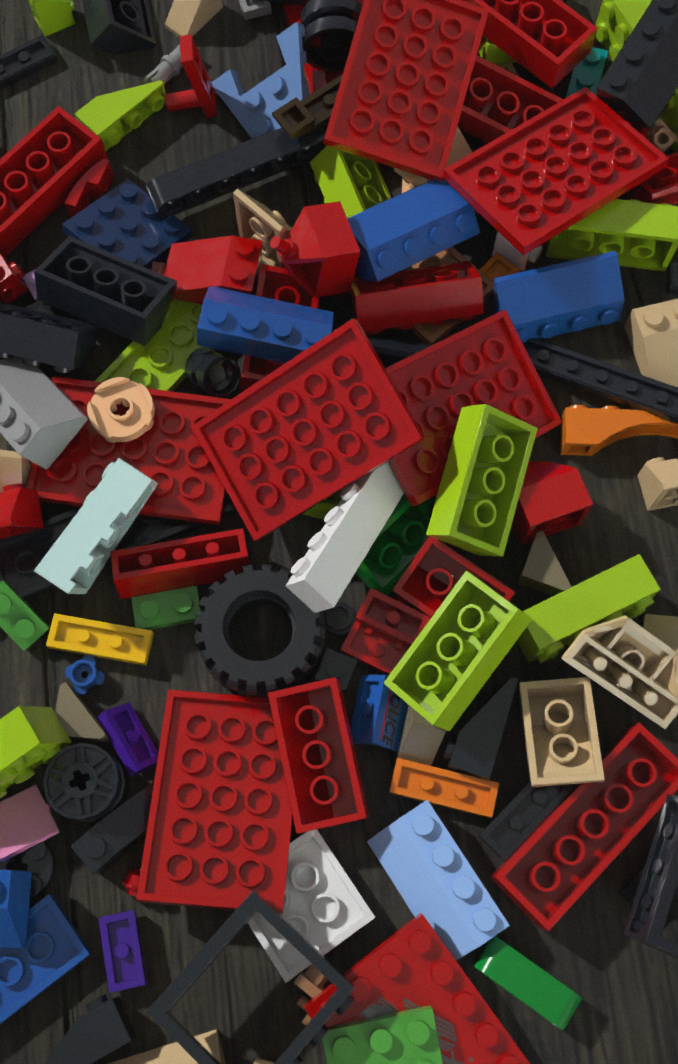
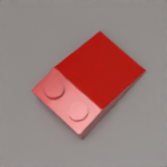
(216, 262)

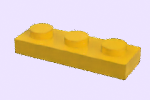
(100, 639)

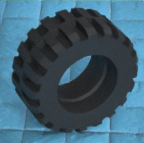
(233, 597)

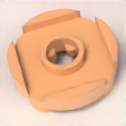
(125, 427)

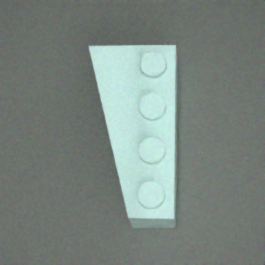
(97, 528)

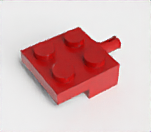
(383, 631)

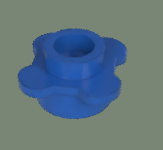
(75, 671)

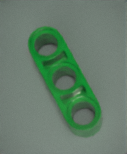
(528, 982)

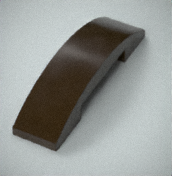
(310, 113)

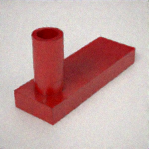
(203, 92)

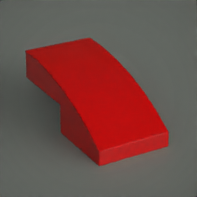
(90, 186)

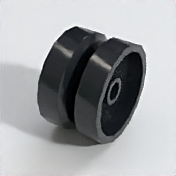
(329, 32)

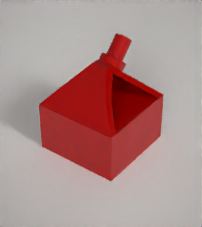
(320, 250)
(550, 500)

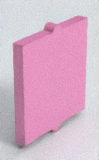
(24, 822)

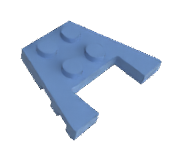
(256, 105)

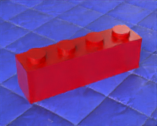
(178, 563)

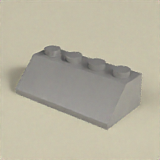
(35, 413)

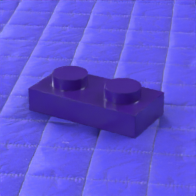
(129, 738)
(122, 951)

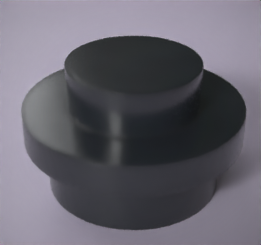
(339, 619)

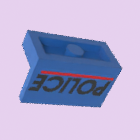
(378, 714)

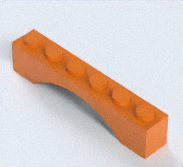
(591, 429)

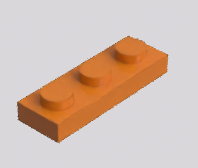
(444, 788)

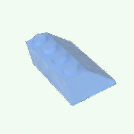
(437, 880)

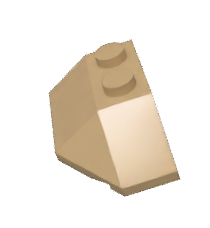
(630, 666)

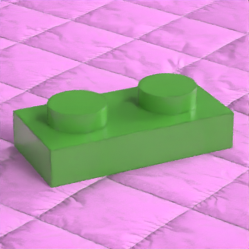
(166, 608)
(19, 618)

